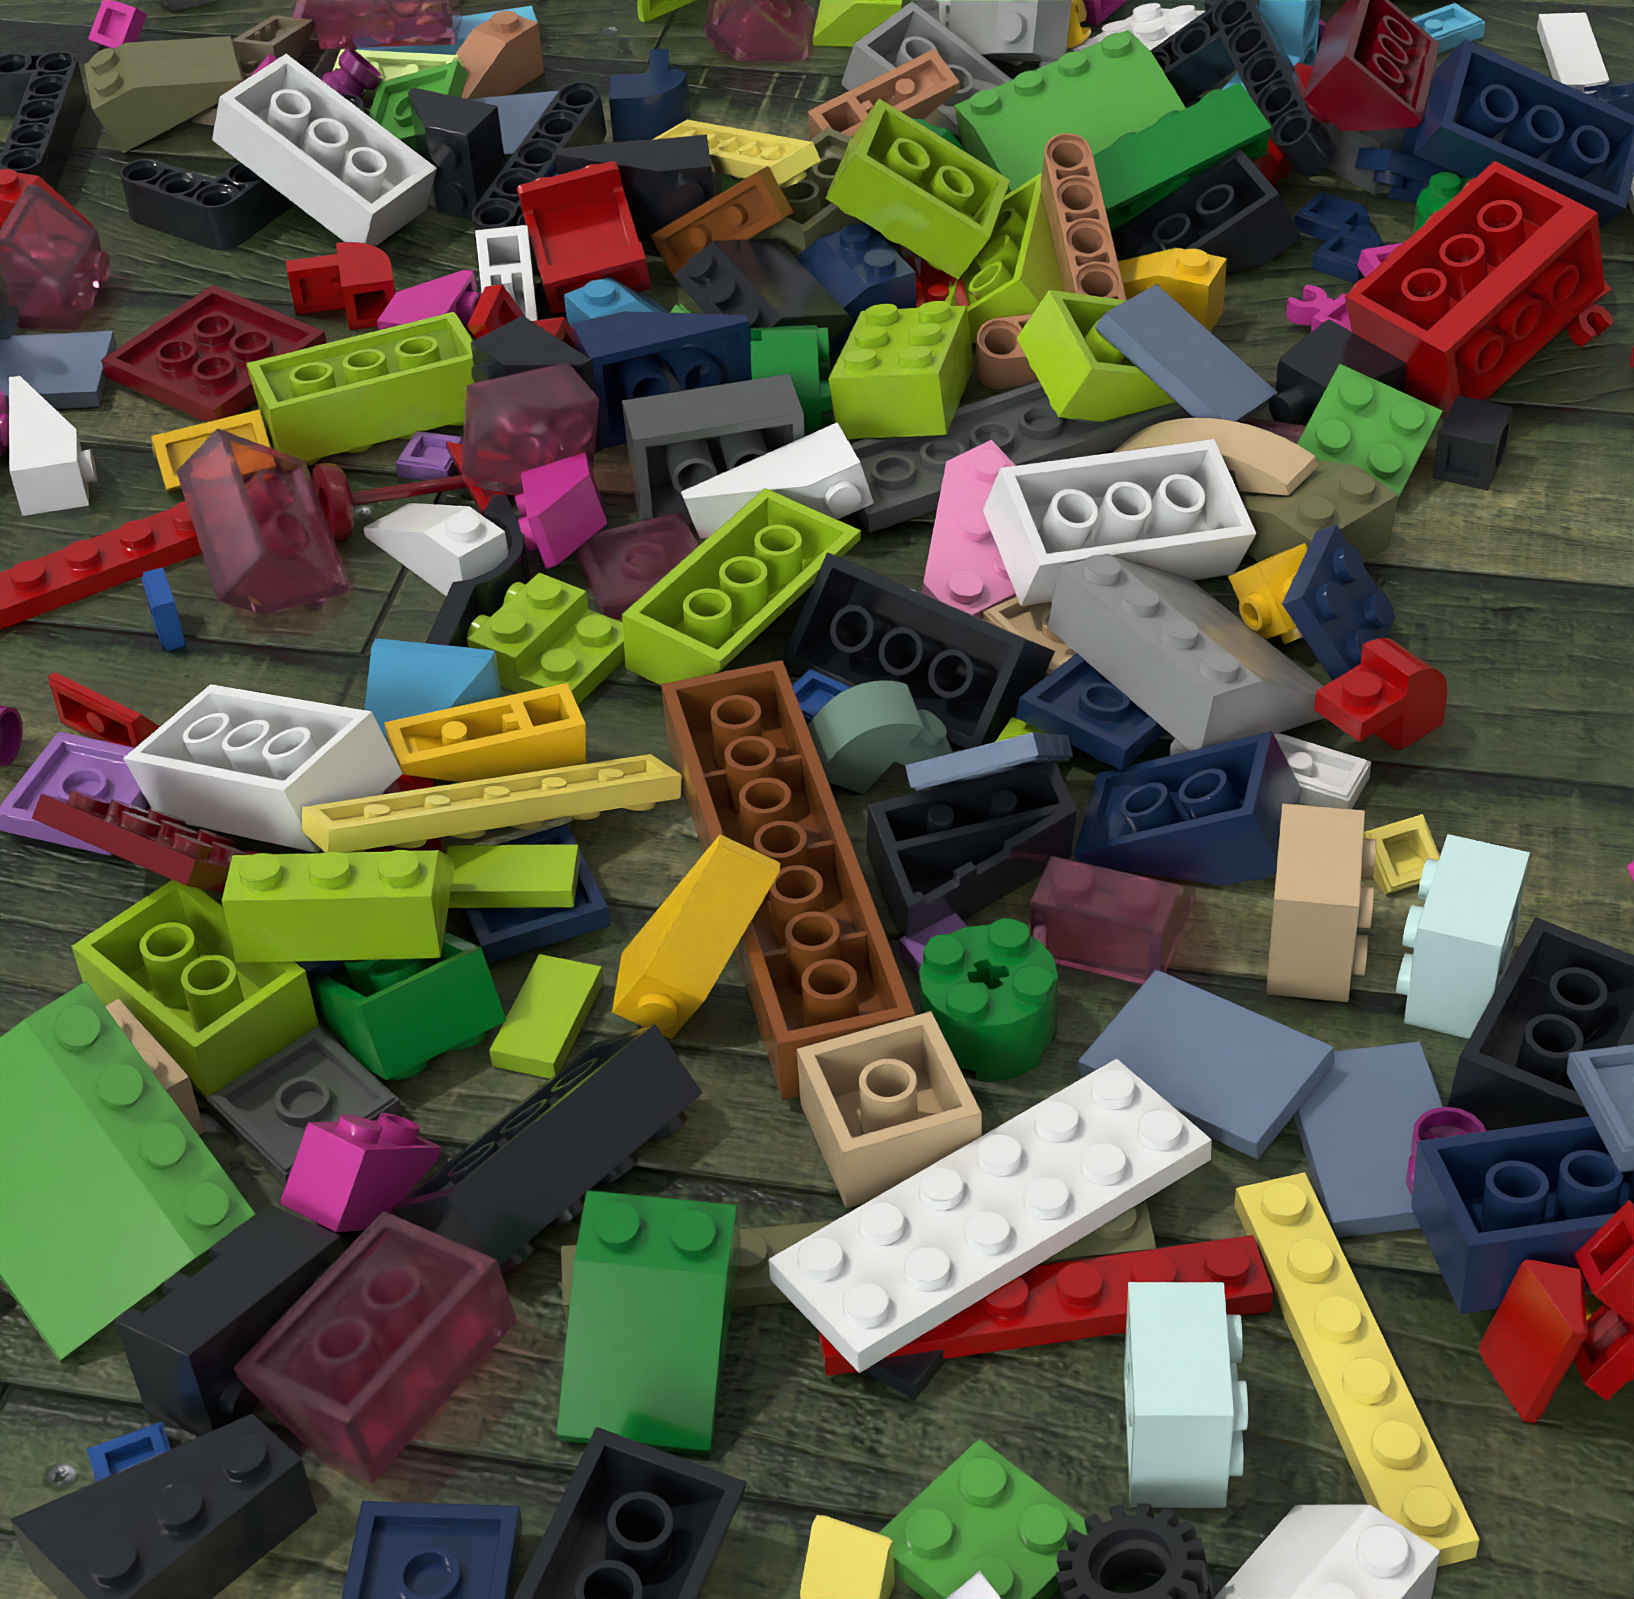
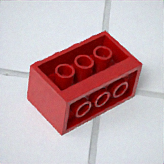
(1481, 286)

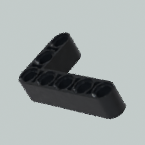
(1242, 39)
(48, 104)
(570, 120)
(204, 209)

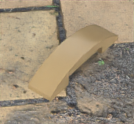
(1258, 457)

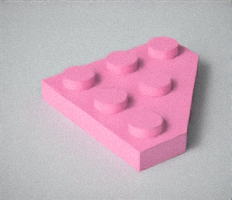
(963, 555)

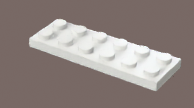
(987, 1213)

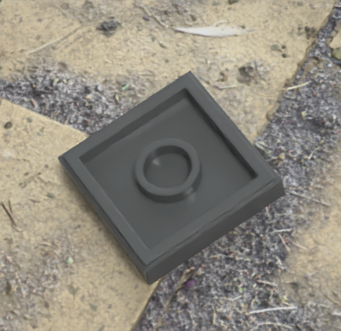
(297, 1085)

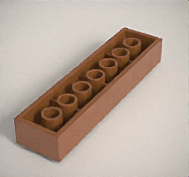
(816, 943)

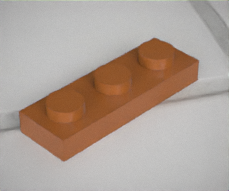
(728, 216)

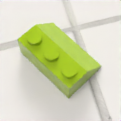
(337, 905)

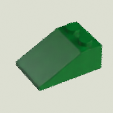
(409, 1009)
(649, 1320)

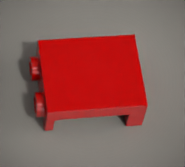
(582, 231)

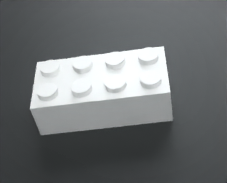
(323, 153)
(1144, 505)
(256, 759)

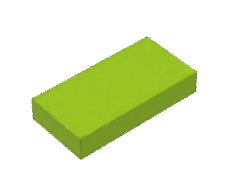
(514, 876)
(546, 1016)

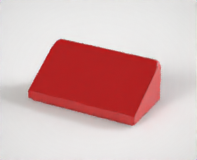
(97, 714)
(1536, 1334)

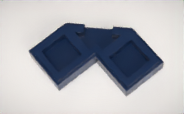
(1346, 233)

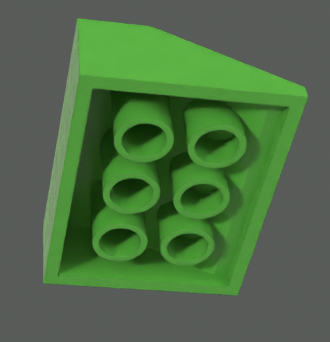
(1087, 92)
(97, 1175)

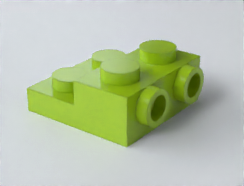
(549, 638)

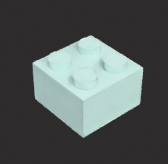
(1461, 934)
(1182, 1394)

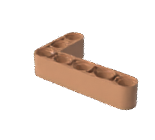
(1082, 253)

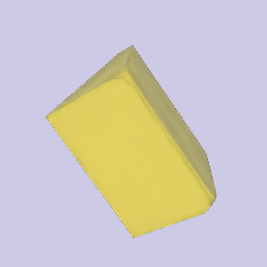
(1401, 853)
(847, 1562)

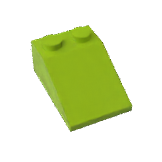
(1079, 366)

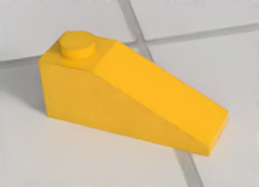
(1185, 275)
(492, 737)
(692, 936)

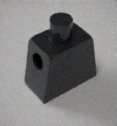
(1311, 363)

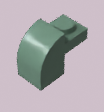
(869, 729)

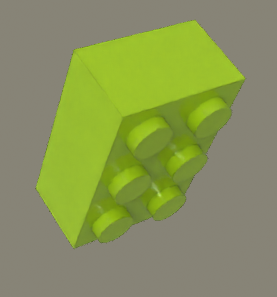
(918, 189)
(902, 371)
(180, 980)

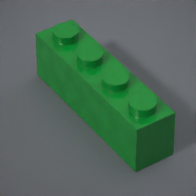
(1177, 148)

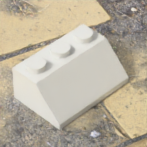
(1337, 1556)

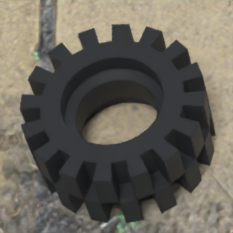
(1131, 1547)

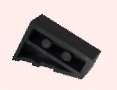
(967, 843)
(208, 1322)
(172, 1522)

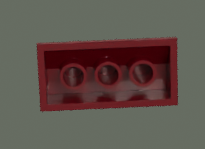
(1371, 69)

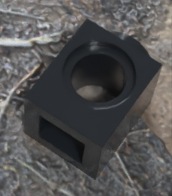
(1472, 442)

